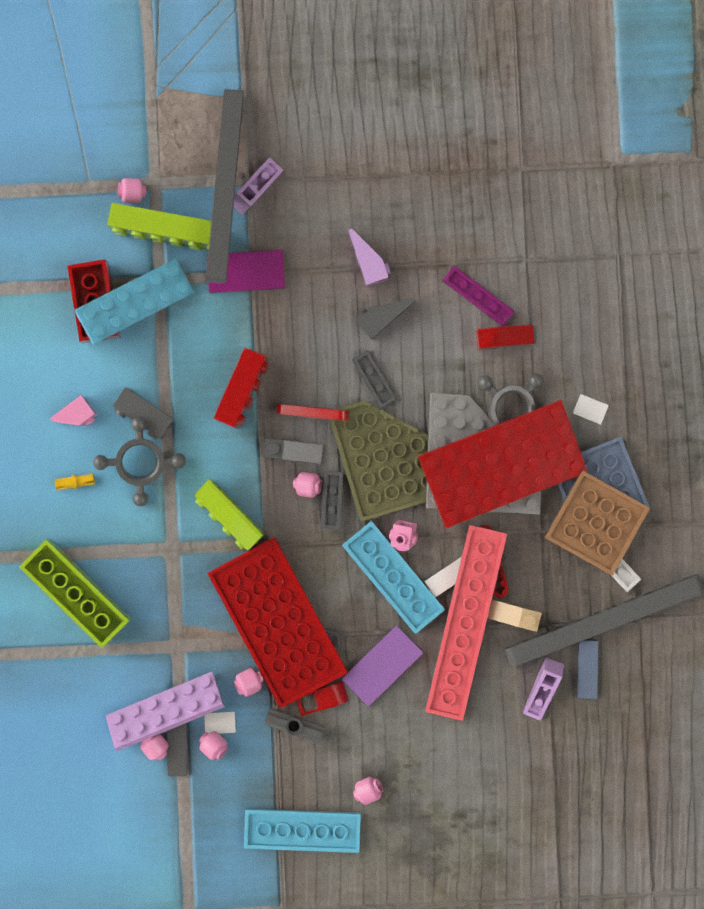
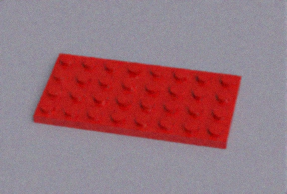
(502, 464)
(277, 622)

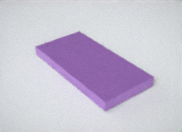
(382, 665)

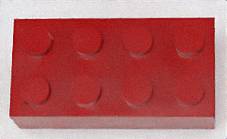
(88, 283)
(241, 388)

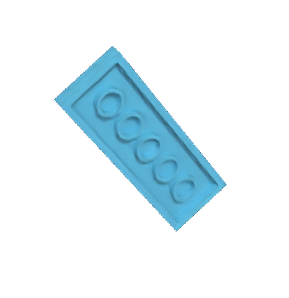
(134, 301)
(393, 577)
(302, 830)

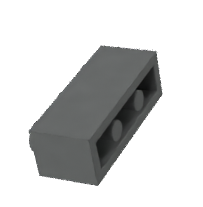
(133, 405)

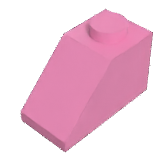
(76, 413)

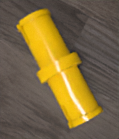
(74, 481)

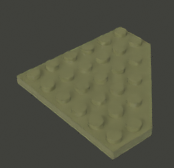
(381, 460)

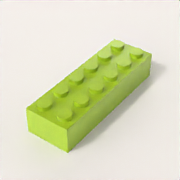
(159, 226)
(75, 593)

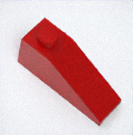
(504, 336)

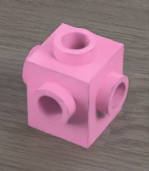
(403, 535)

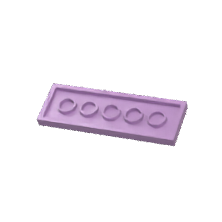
(164, 711)

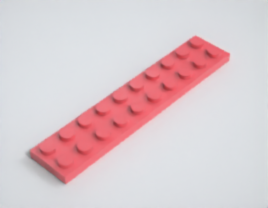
(466, 622)

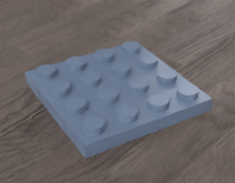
(612, 466)

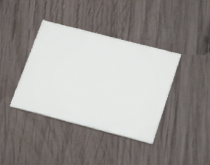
(590, 409)
(220, 722)

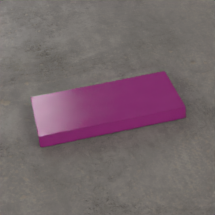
(252, 272)

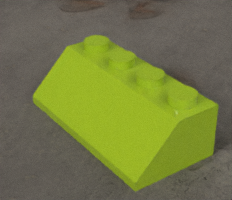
(229, 514)

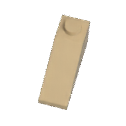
(514, 615)

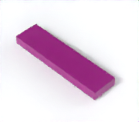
(478, 296)

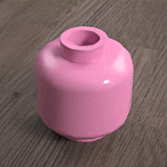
(131, 190)
(307, 484)
(248, 682)
(213, 745)
(155, 747)
(368, 790)

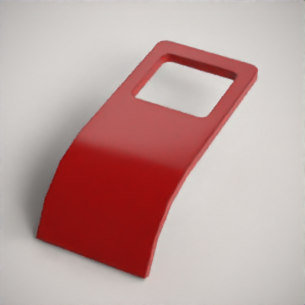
(326, 698)

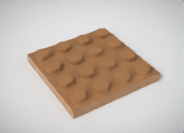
(597, 523)

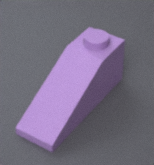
(256, 185)
(370, 262)
(544, 688)

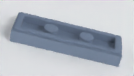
(587, 669)

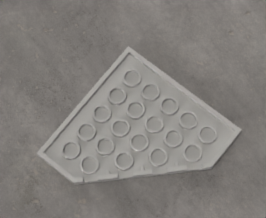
(455, 418)

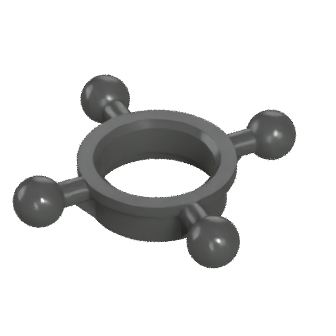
(486, 384)
(140, 497)

